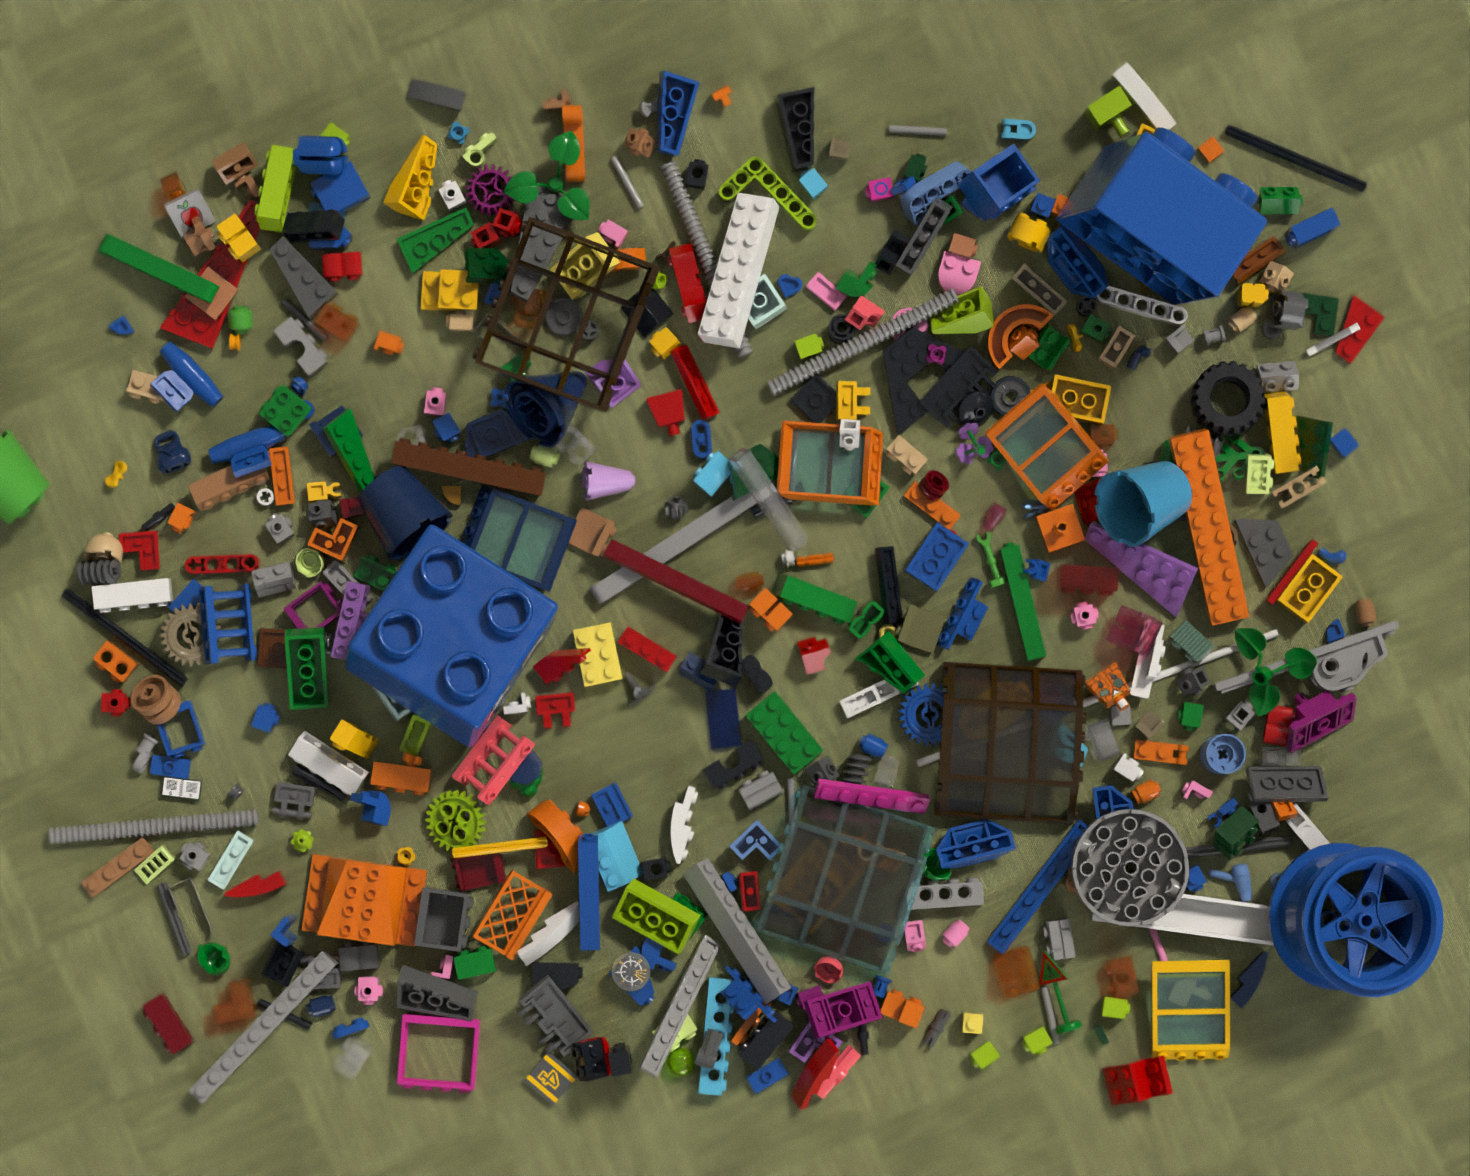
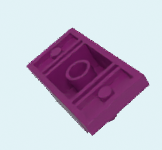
(1318, 718)
(842, 1010)

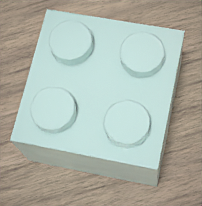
(766, 303)

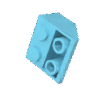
(713, 474)

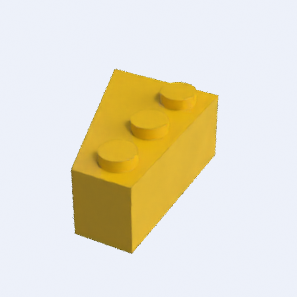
(354, 739)

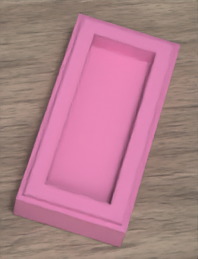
(826, 291)

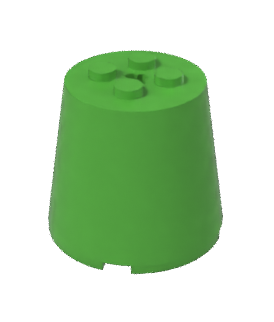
(19, 479)

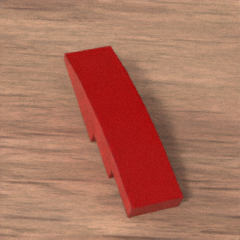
(814, 1073)

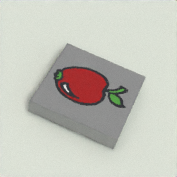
(188, 207)

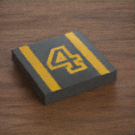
(550, 1078)

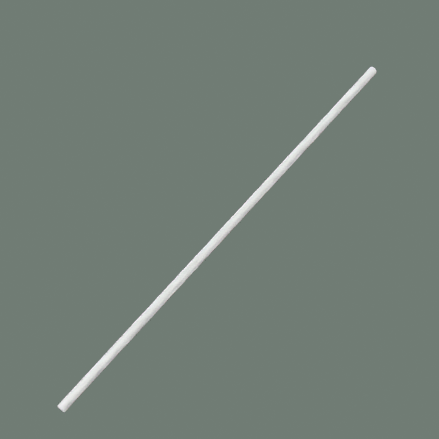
(1164, 673)

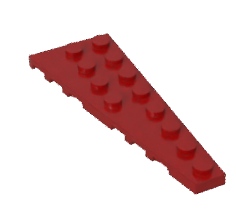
(188, 319)

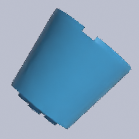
(1141, 501)

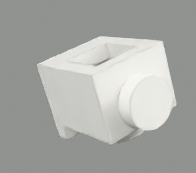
(454, 201)
(848, 435)
(1128, 768)

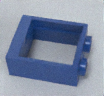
(1312, 228)
(187, 705)

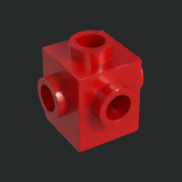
(507, 223)
(108, 702)

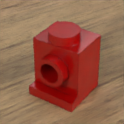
(485, 231)

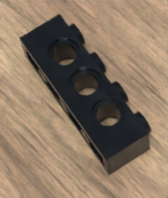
(620, 1059)

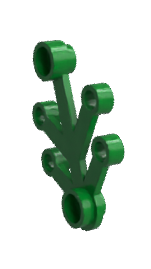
(1231, 457)

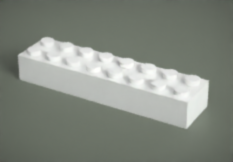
(738, 270)

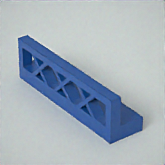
(282, 933)

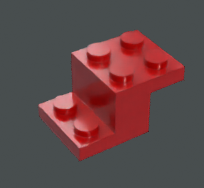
(1137, 1080)

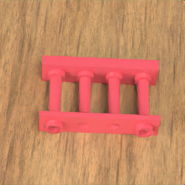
(481, 751)

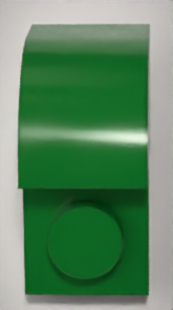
(856, 285)

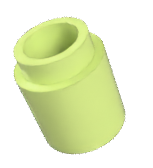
(544, 456)

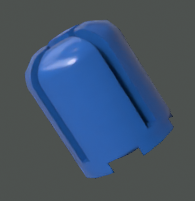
(320, 155)

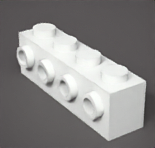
(132, 594)
(328, 763)

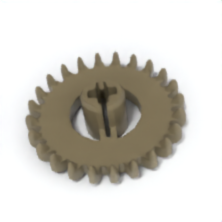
(184, 616)

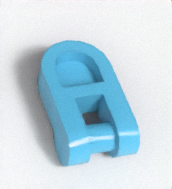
(1024, 131)

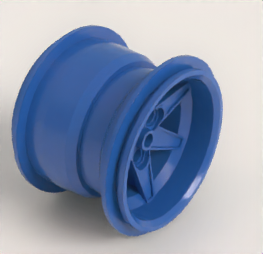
(1403, 947)

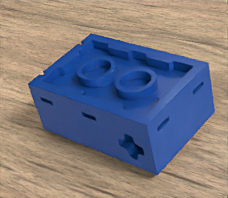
(936, 557)

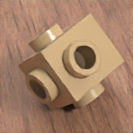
(1276, 277)

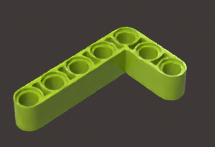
(771, 189)

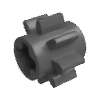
(676, 507)

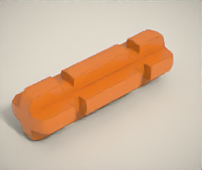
(817, 559)

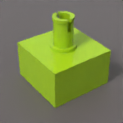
(1109, 110)

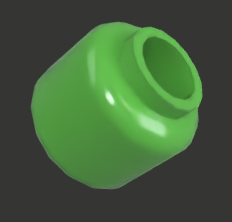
(240, 319)

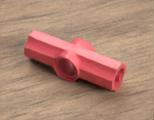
(842, 1065)

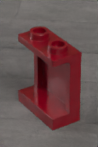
(478, 871)

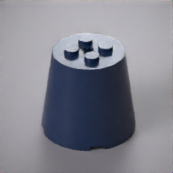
(401, 511)

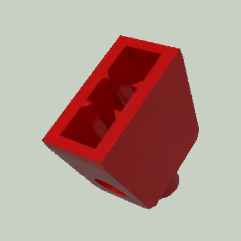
(668, 410)

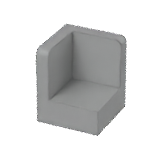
(1179, 340)

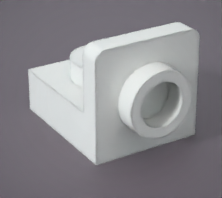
(515, 708)

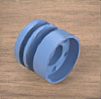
(1233, 754)

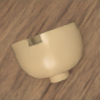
(103, 547)

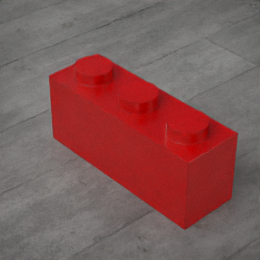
(647, 649)

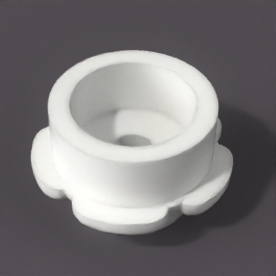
(788, 558)

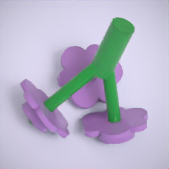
(982, 446)

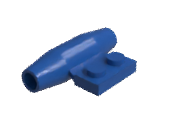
(183, 380)
(248, 450)

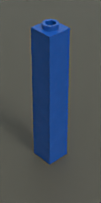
(589, 892)

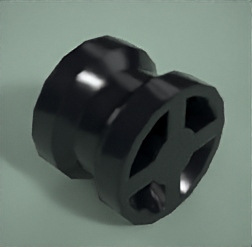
(1088, 303)

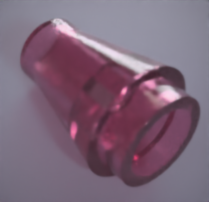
(994, 516)

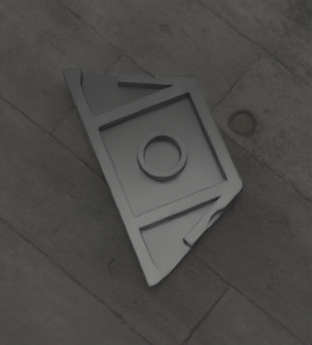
(1266, 546)

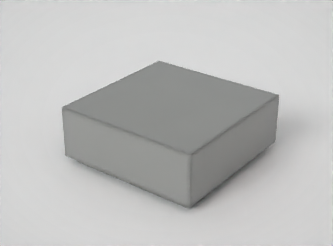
(1120, 717)

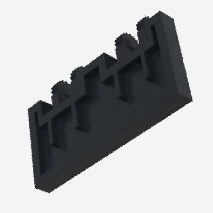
(957, 384)

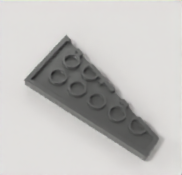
(540, 244)

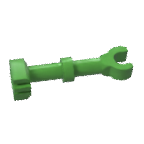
(991, 561)

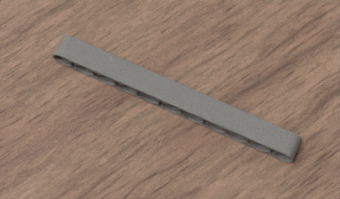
(675, 545)

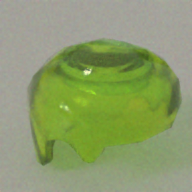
(680, 1062)

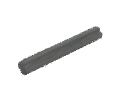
(174, 919)

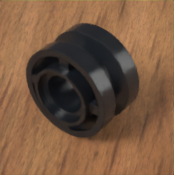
(840, 337)

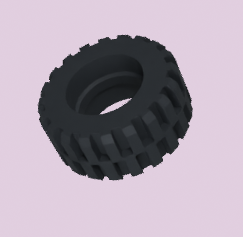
(1241, 377)

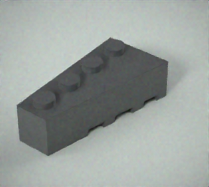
(304, 280)

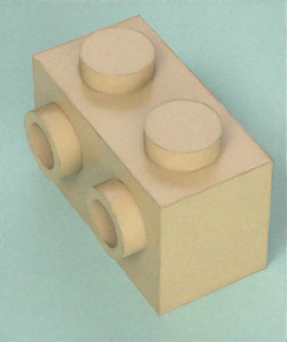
(906, 455)

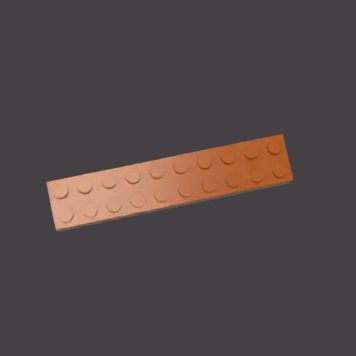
(1210, 529)

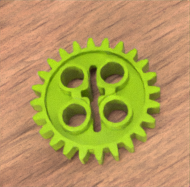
(440, 814)

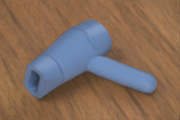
(1240, 876)

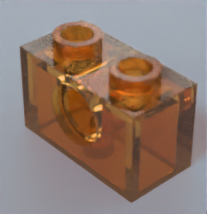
(1130, 985)

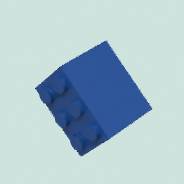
(999, 183)

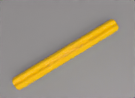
(499, 847)

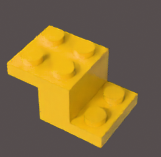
(448, 291)

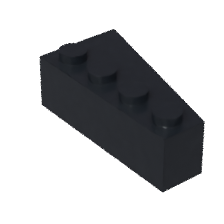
(724, 652)

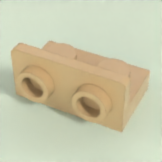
(140, 386)

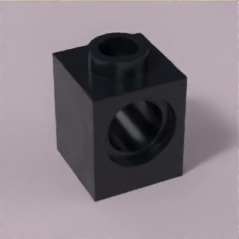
(693, 182)
(648, 875)

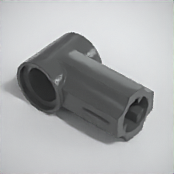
(708, 1052)

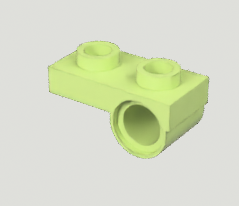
(485, 142)

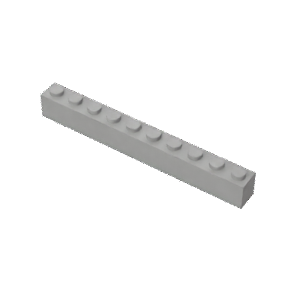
(263, 1026)

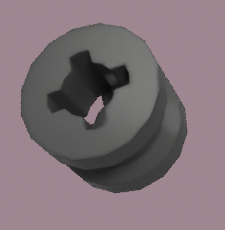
(591, 328)

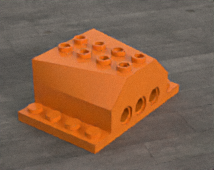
(363, 900)

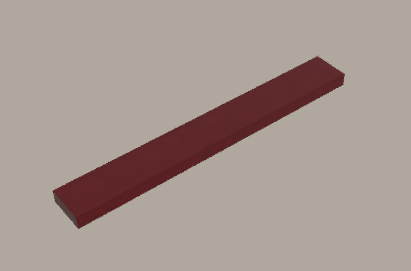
(676, 581)

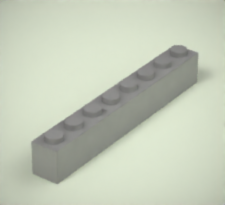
(736, 930)

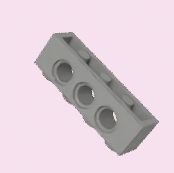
(974, 897)

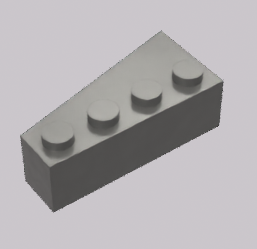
(434, 995)

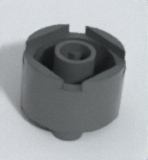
(1287, 310)

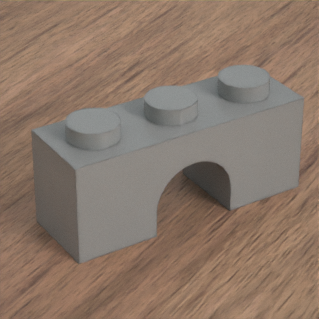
(312, 359)

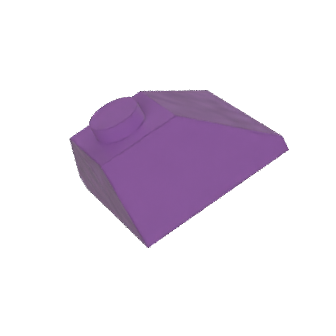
(625, 385)

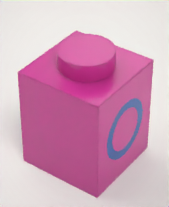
(879, 190)

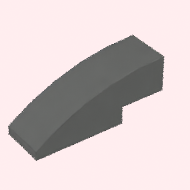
(436, 95)

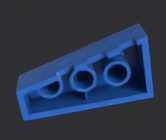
(675, 105)

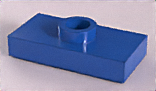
(170, 767)
(767, 1075)

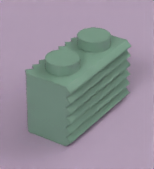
(1191, 642)

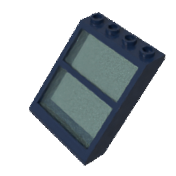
(518, 536)

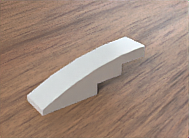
(1143, 97)
(869, 697)
(545, 939)

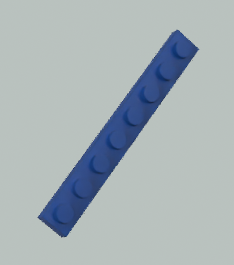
(1036, 892)

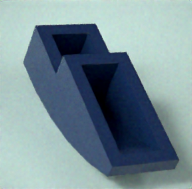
(1250, 979)

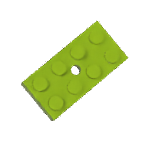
(276, 189)
(656, 916)

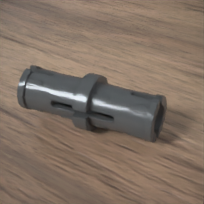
(937, 1027)

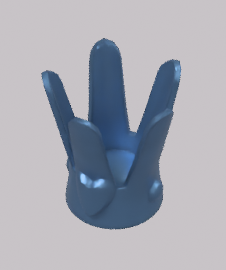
(1041, 508)

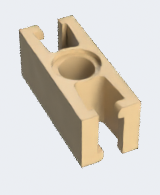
(1291, 486)

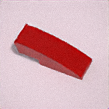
(257, 885)

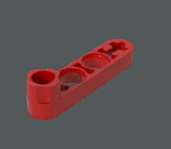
(222, 564)

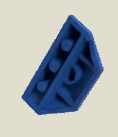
(1076, 263)
(1108, 799)
(974, 844)

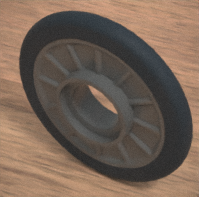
(1006, 385)

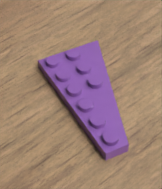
(1154, 571)

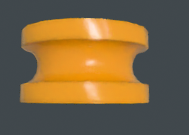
(234, 342)

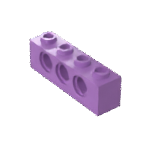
(350, 617)

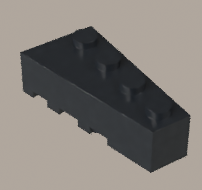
(797, 125)

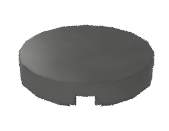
(564, 316)

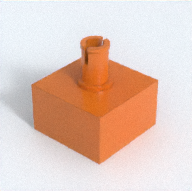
(1059, 528)

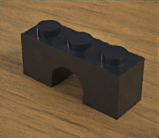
(719, 775)

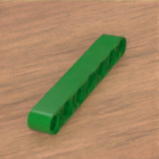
(158, 268)

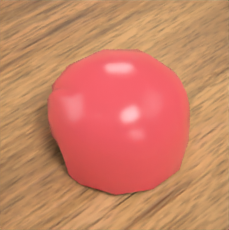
(828, 969)

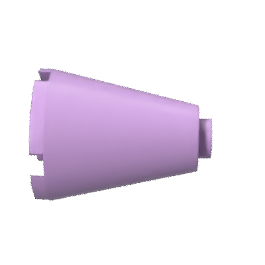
(605, 480)

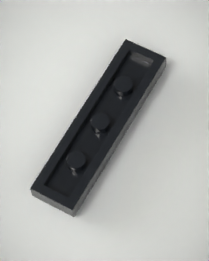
(888, 584)

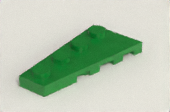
(430, 240)
(350, 449)

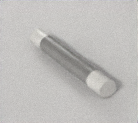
(1333, 339)

